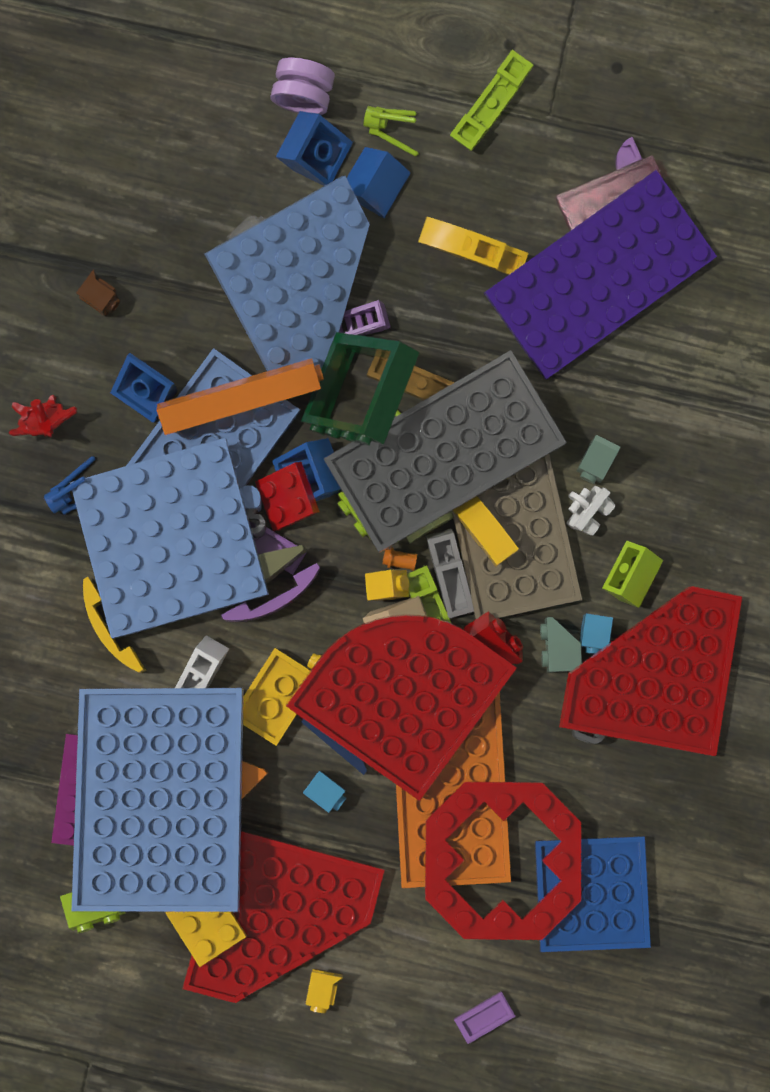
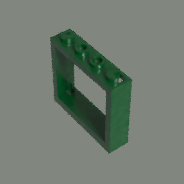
(385, 399)

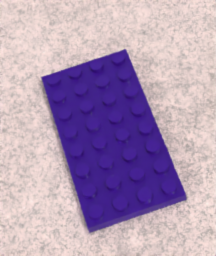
(600, 274)

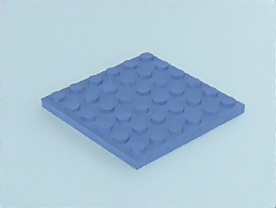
(169, 538)

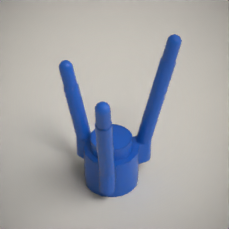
(59, 496)

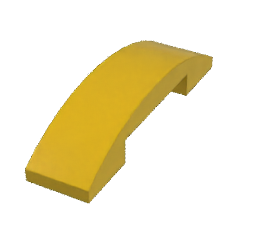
(92, 600)

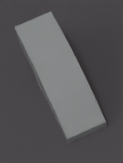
(450, 573)

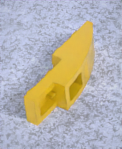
(471, 246)

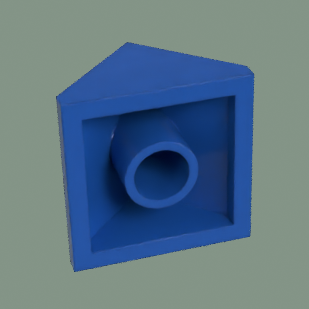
(377, 180)
(142, 387)

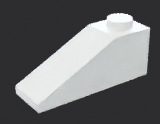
(203, 664)

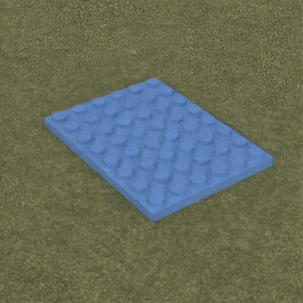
(158, 800)

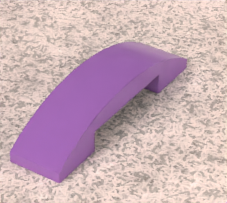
(242, 612)

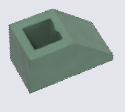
(562, 649)

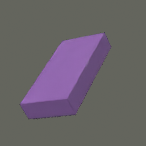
(484, 1017)

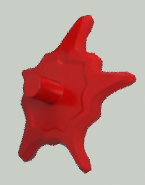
(40, 417)

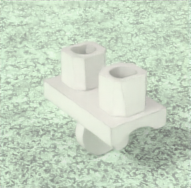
(586, 505)

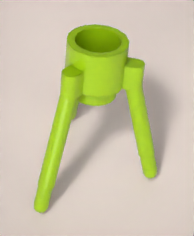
(378, 117)

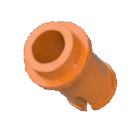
(399, 559)

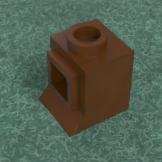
(98, 294)

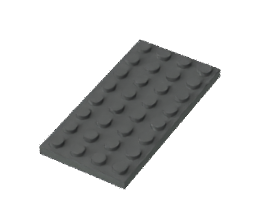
(446, 451)

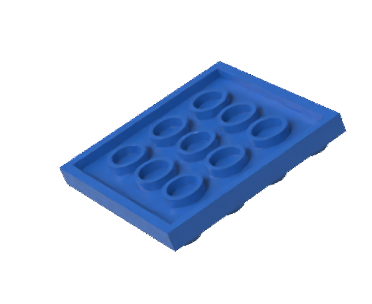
(612, 896)

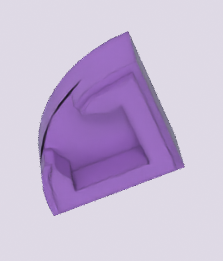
(627, 154)

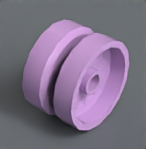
(302, 86)

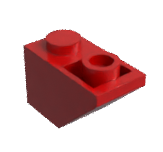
(495, 635)

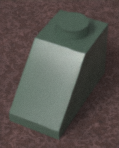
(597, 459)

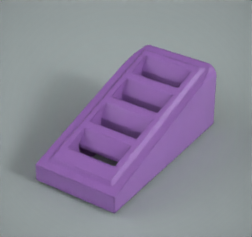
(372, 327)

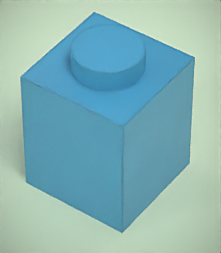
(595, 632)
(325, 792)

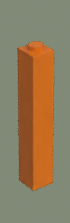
(239, 396)

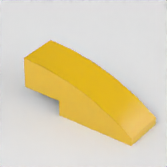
(486, 530)

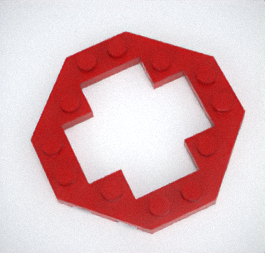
(562, 860)

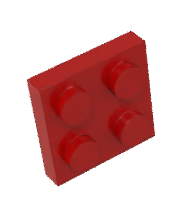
(287, 496)

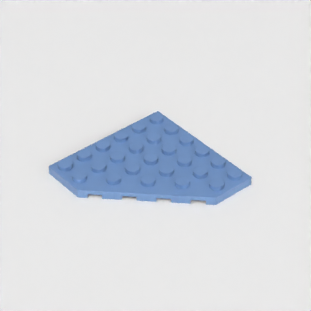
(295, 274)

